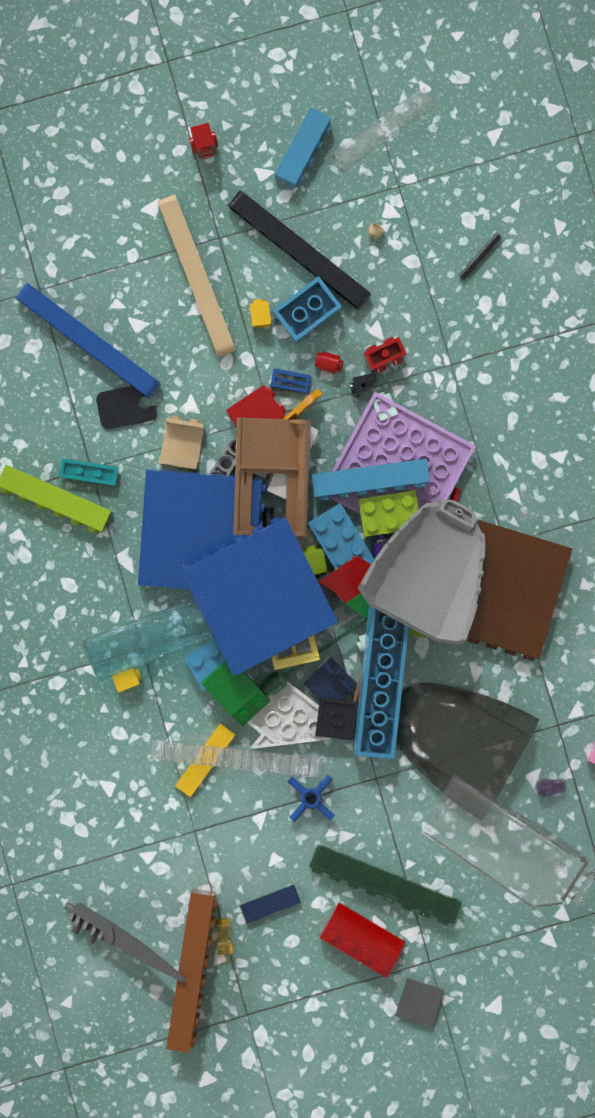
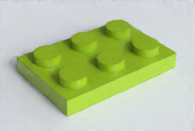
(386, 512)

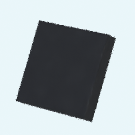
(336, 719)

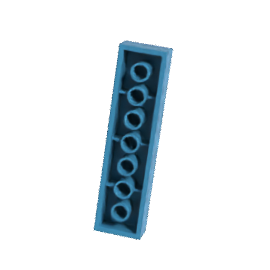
(380, 686)

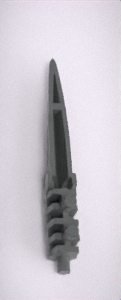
(116, 936)

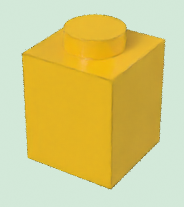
(260, 314)
(127, 679)

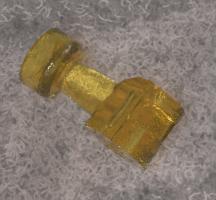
(224, 943)

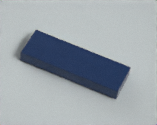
(270, 903)

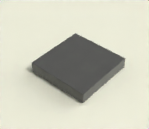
(419, 1002)

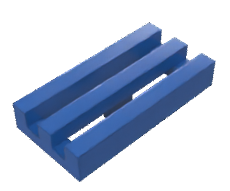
(287, 388)

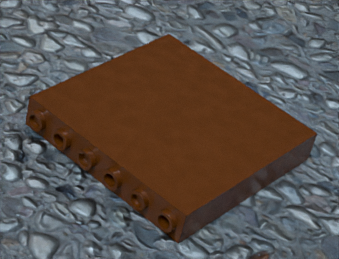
(517, 590)

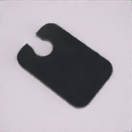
(121, 408)

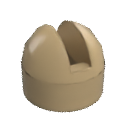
(375, 230)

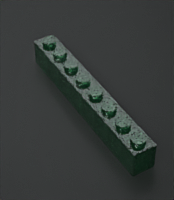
(385, 883)

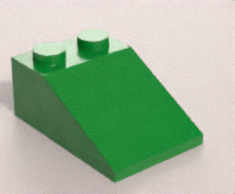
(236, 694)

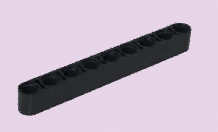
(299, 250)

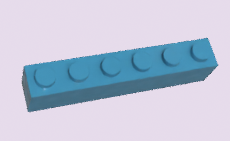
(370, 478)

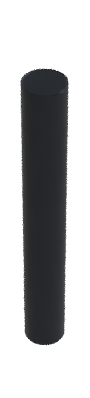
(478, 258)

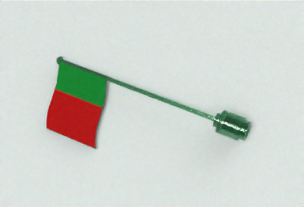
(344, 583)

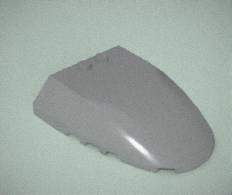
(430, 572)

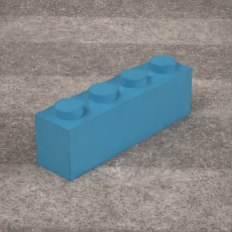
(303, 148)

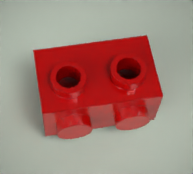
(203, 141)
(383, 355)

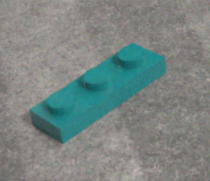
(88, 472)

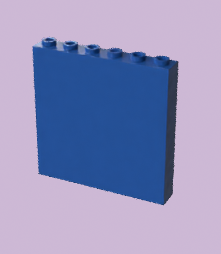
(185, 519)
(258, 595)

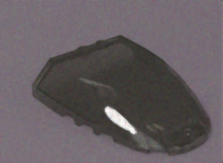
(462, 735)

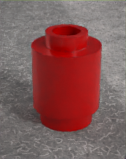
(329, 362)

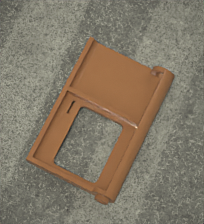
(272, 447)

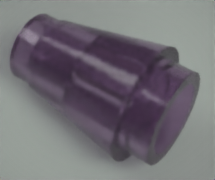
(550, 787)

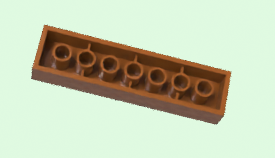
(191, 966)

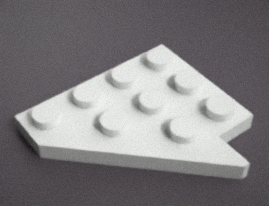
(286, 719)

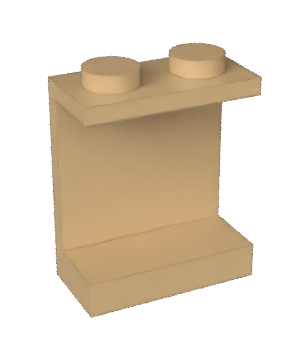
(181, 443)

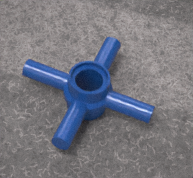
(317, 791)

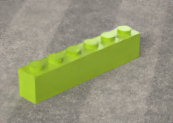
(54, 498)

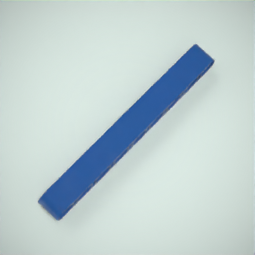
(88, 340)

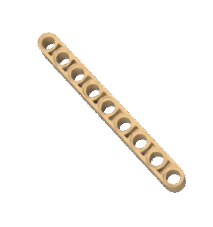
(196, 275)

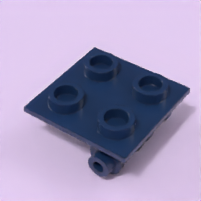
(330, 681)

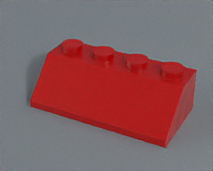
(362, 939)

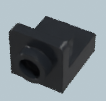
(365, 381)

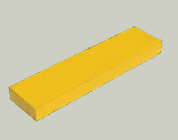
(196, 773)

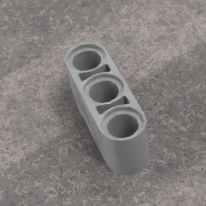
(227, 454)

